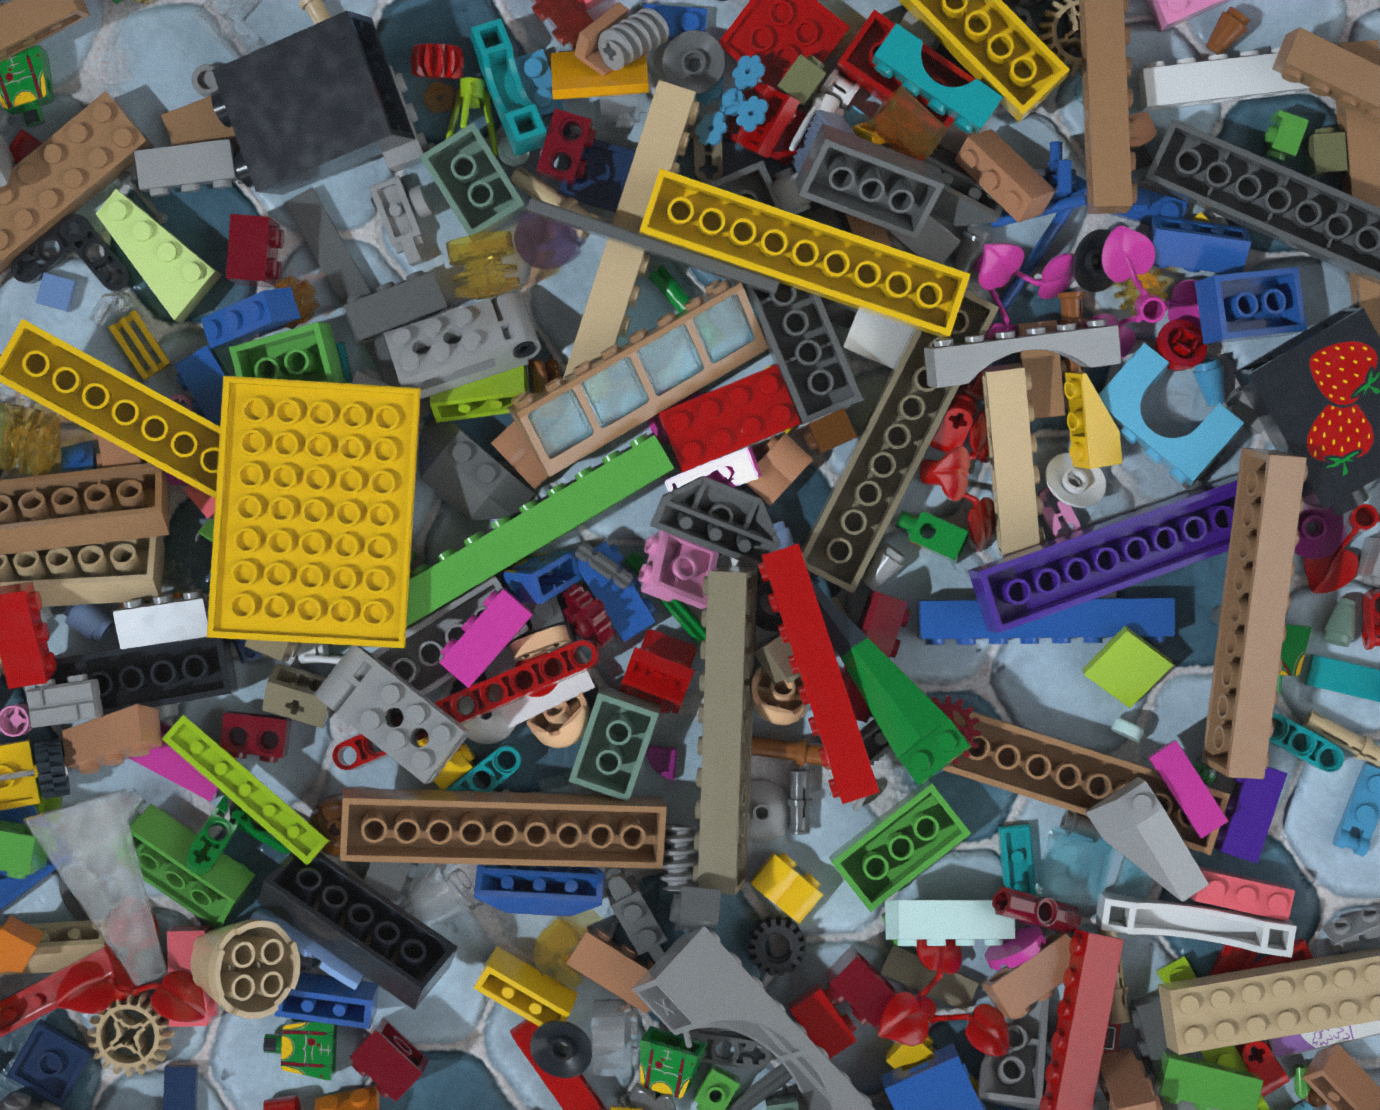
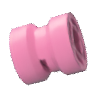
(11, 720)

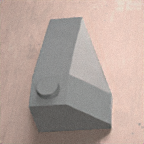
(1143, 833)
(1019, 1076)

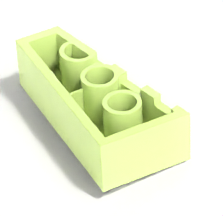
(164, 262)

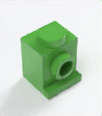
(1284, 136)
(716, 1079)

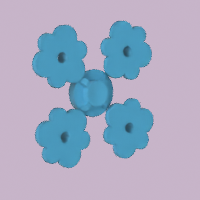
(733, 103)

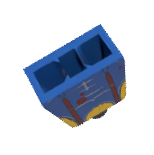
(529, 577)

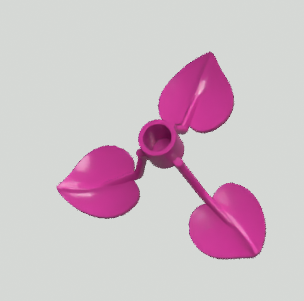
(1132, 253)
(1005, 259)

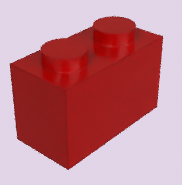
(823, 1022)

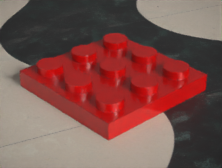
(781, 32)

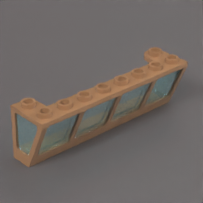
(639, 377)

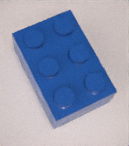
(1250, 305)

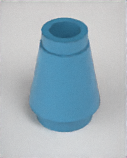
(1211, 381)

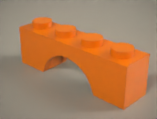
(17, 944)

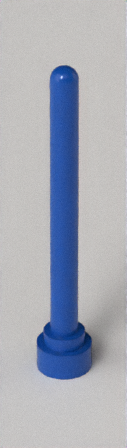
(1041, 247)

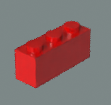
(24, 637)

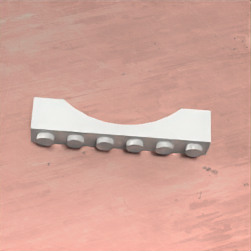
(1222, 926)

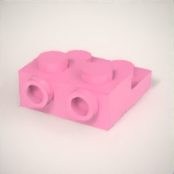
(676, 569)

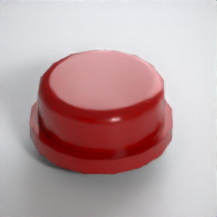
(1181, 345)

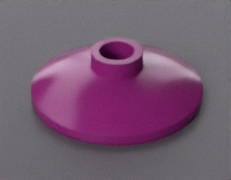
(1327, 535)

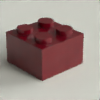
(254, 251)
(861, 986)
(388, 1060)

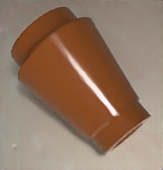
(1227, 31)

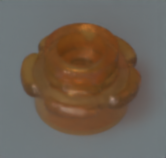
(433, 91)

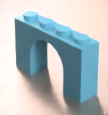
(1185, 455)

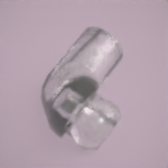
(108, 304)

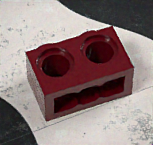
(557, 145)
(255, 728)

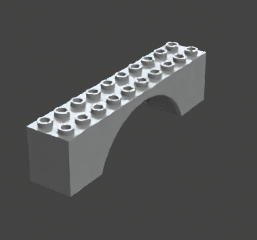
(707, 987)

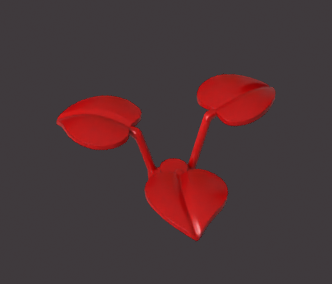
(952, 475)
(1342, 565)
(91, 992)
(907, 1017)

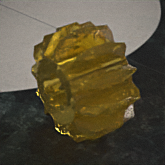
(1128, 289)

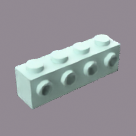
(946, 920)

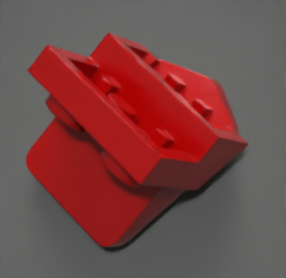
(778, 130)
(660, 671)

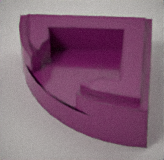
(663, 760)

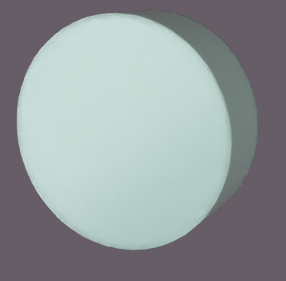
(1127, 730)

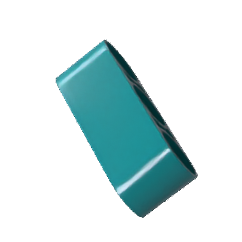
(1312, 746)
(493, 767)

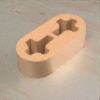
(540, 643)

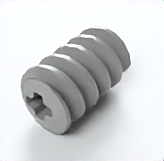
(632, 38)
(680, 857)

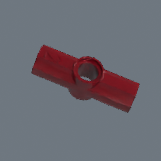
(1036, 910)

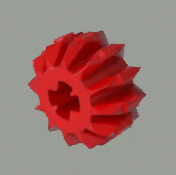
(437, 61)

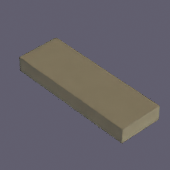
(908, 969)

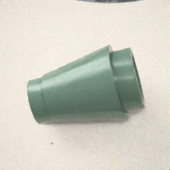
(1341, 624)

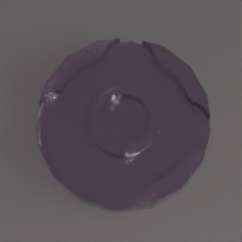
(544, 242)

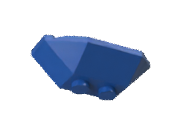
(539, 889)

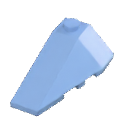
(307, 947)

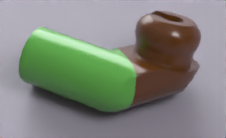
(1303, 1089)

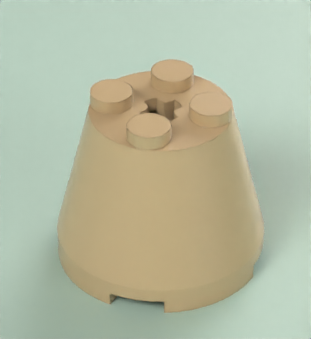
(246, 967)

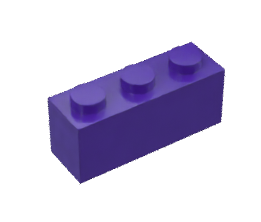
(1250, 815)

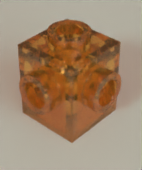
(304, 297)

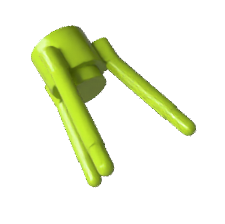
(470, 95)

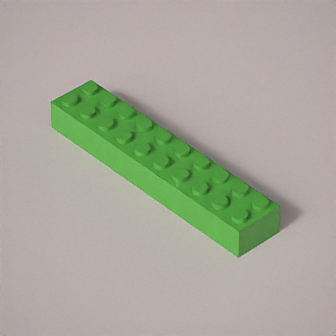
(536, 526)

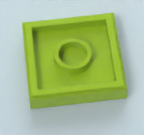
(1127, 667)

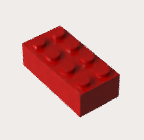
(858, 68)
(729, 418)

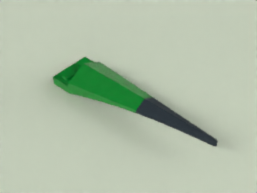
(910, 721)

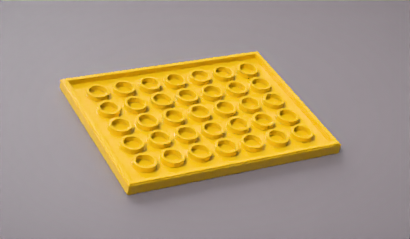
(314, 512)

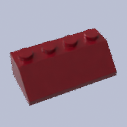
(880, 623)

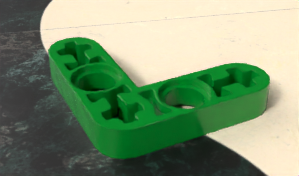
(241, 821)

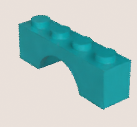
(498, 67)
(967, 104)

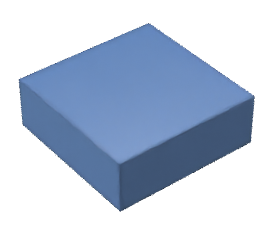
(56, 292)

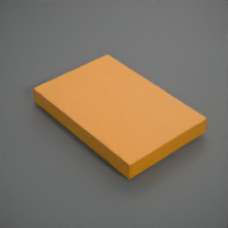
(577, 80)

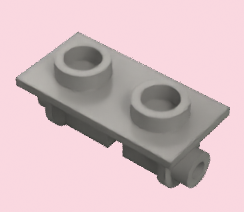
(1346, 931)

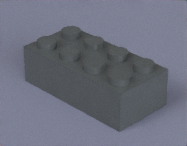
(869, 181)

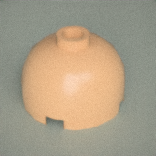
(777, 702)
(563, 723)

